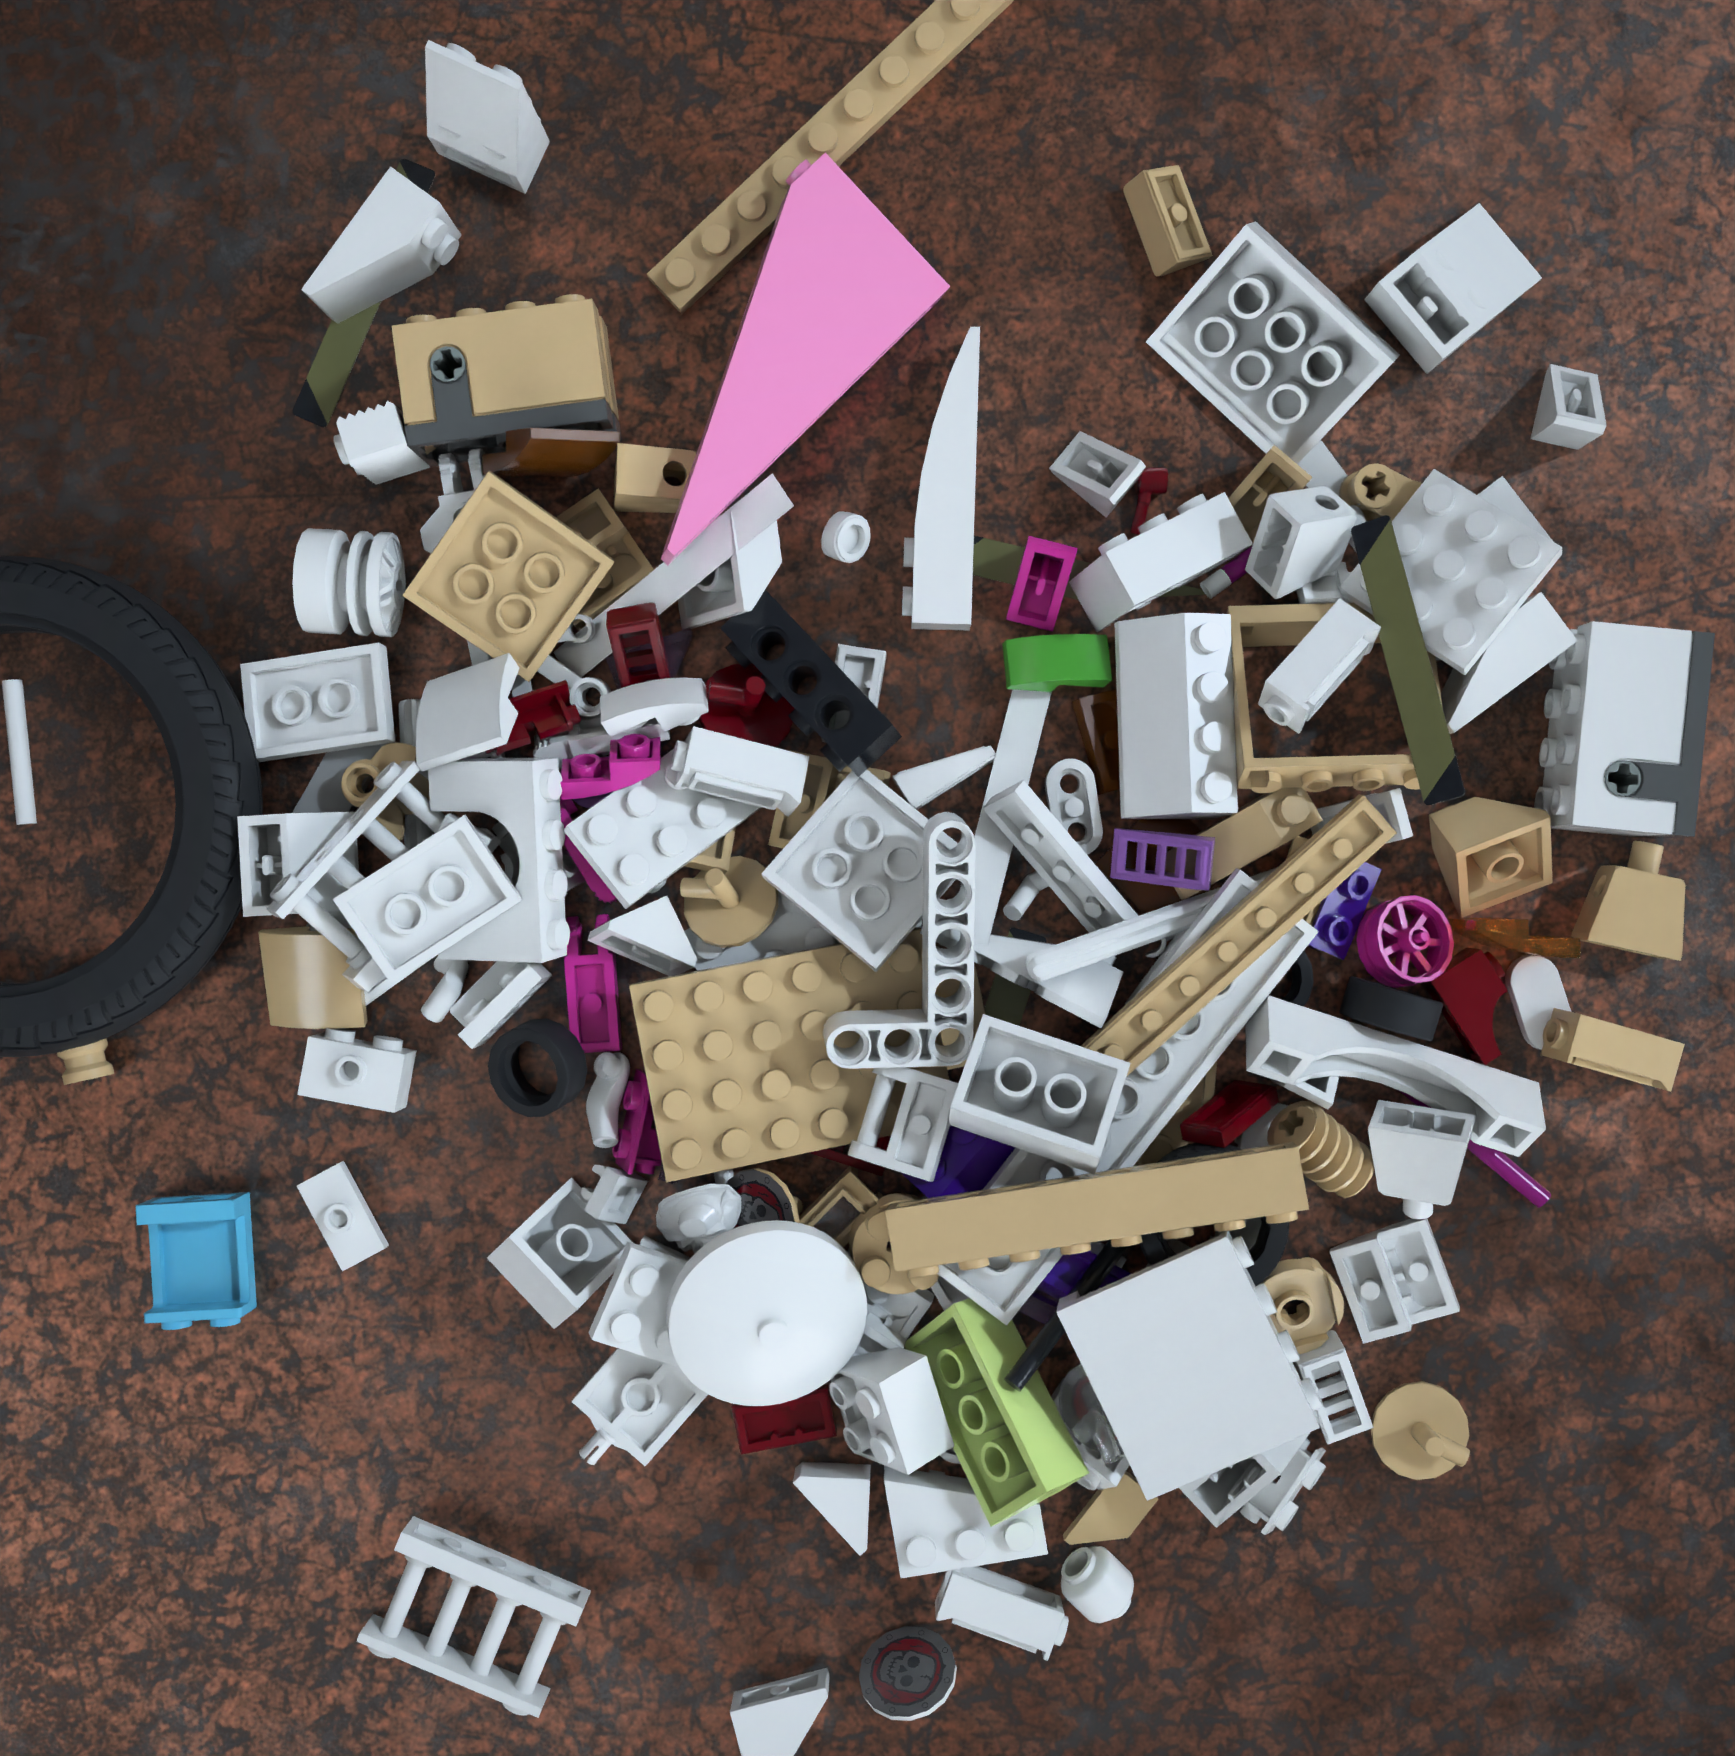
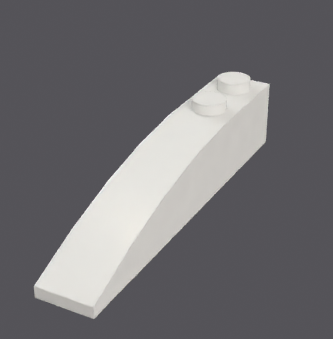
(946, 505)

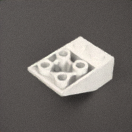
(482, 116)
(1452, 287)

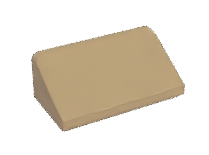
(1166, 220)

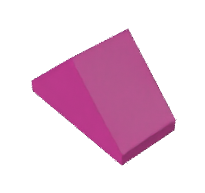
(1041, 583)

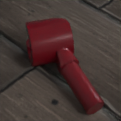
(1151, 482)

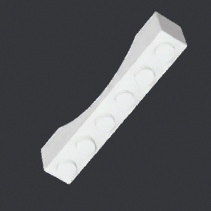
(1305, 1044)

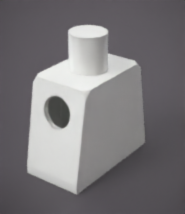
(1300, 538)
(1418, 1153)

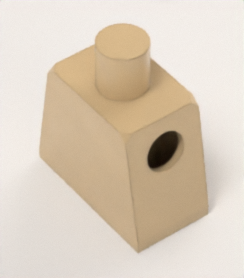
(641, 475)
(1635, 907)

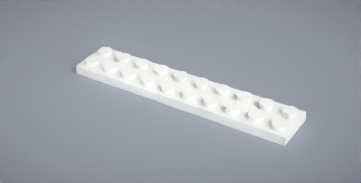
(1147, 1098)

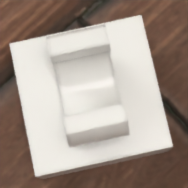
(614, 1194)

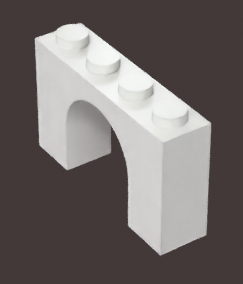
(527, 802)

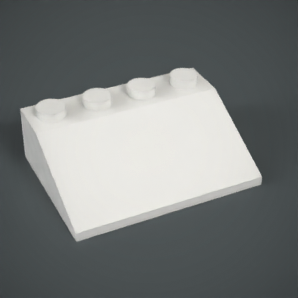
(1271, 345)

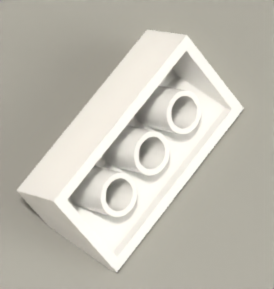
(1176, 717)

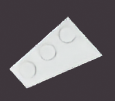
(1159, 558)
(944, 1528)

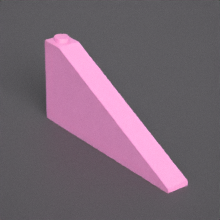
(819, 316)

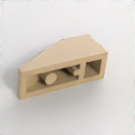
(1252, 833)

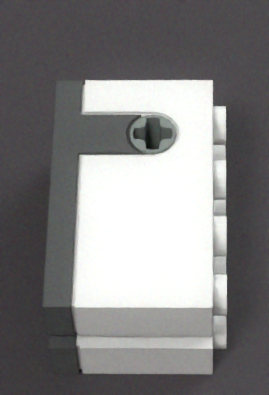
(1626, 731)

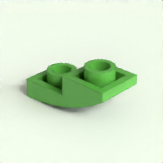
(1056, 660)

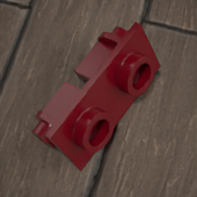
(541, 710)

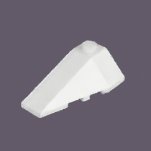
(1083, 992)

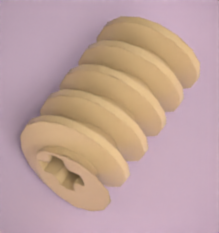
(1325, 1147)

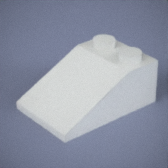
(384, 249)
(1518, 651)

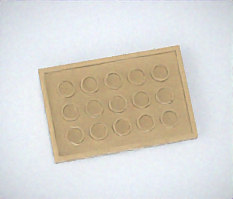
(744, 1059)

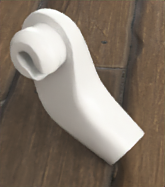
(606, 1097)

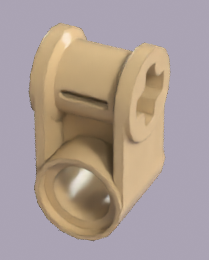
(1389, 490)

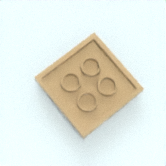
(508, 575)

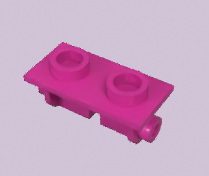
(637, 1139)

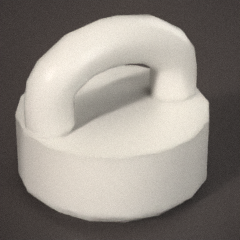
(845, 537)

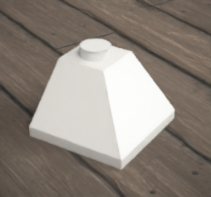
(734, 584)

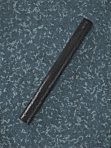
(1053, 1329)

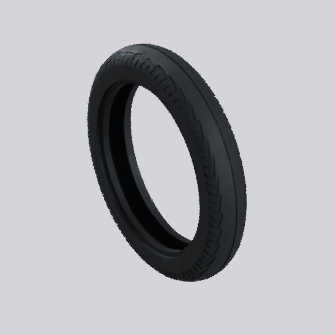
(213, 784)

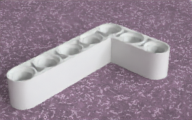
(937, 965)

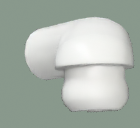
(447, 990)

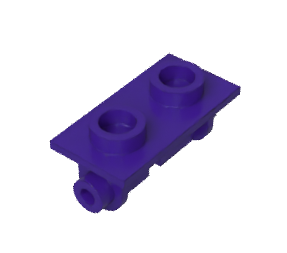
(1342, 911)

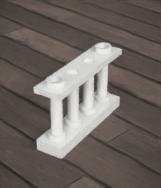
(292, 890)
(513, 1585)

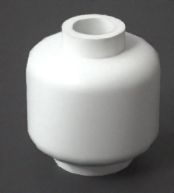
(1097, 1584)

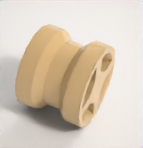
(86, 1062)

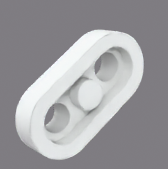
(1075, 807)

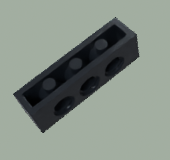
(865, 734)

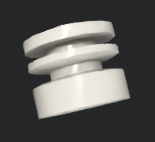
(349, 582)

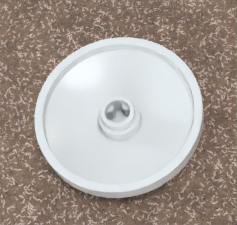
(766, 1313)

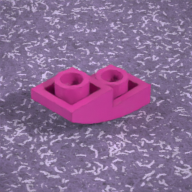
(629, 762)

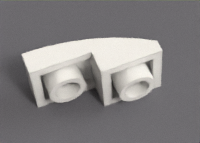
(669, 700)

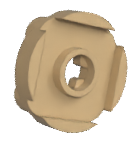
(872, 1257)
(1322, 1299)

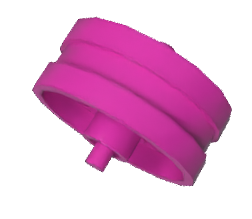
(1427, 930)

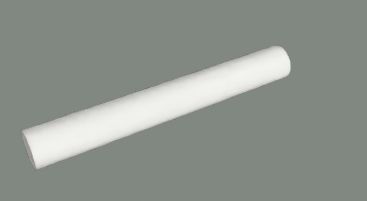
(19, 752)

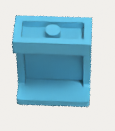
(200, 1259)

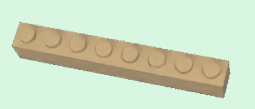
(1097, 1207)

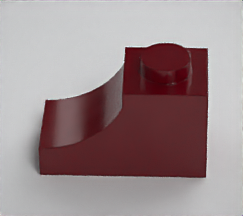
(1469, 997)

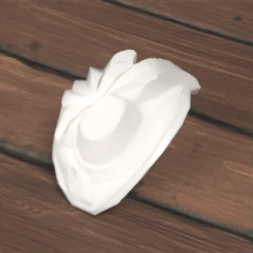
(698, 1215)

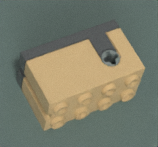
(503, 372)

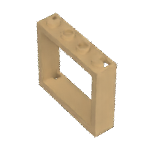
(1287, 627)

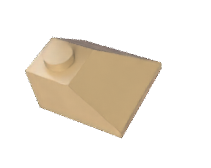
(1491, 851)

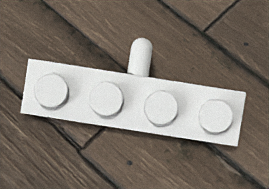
(1057, 862)

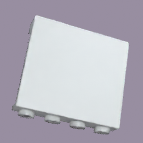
(1190, 1365)

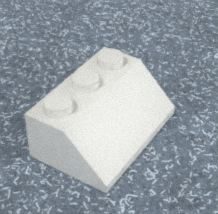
(1038, 1093)

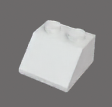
(560, 1255)

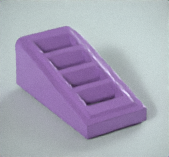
(1204, 858)

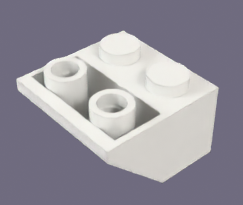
(284, 845)
(891, 1409)

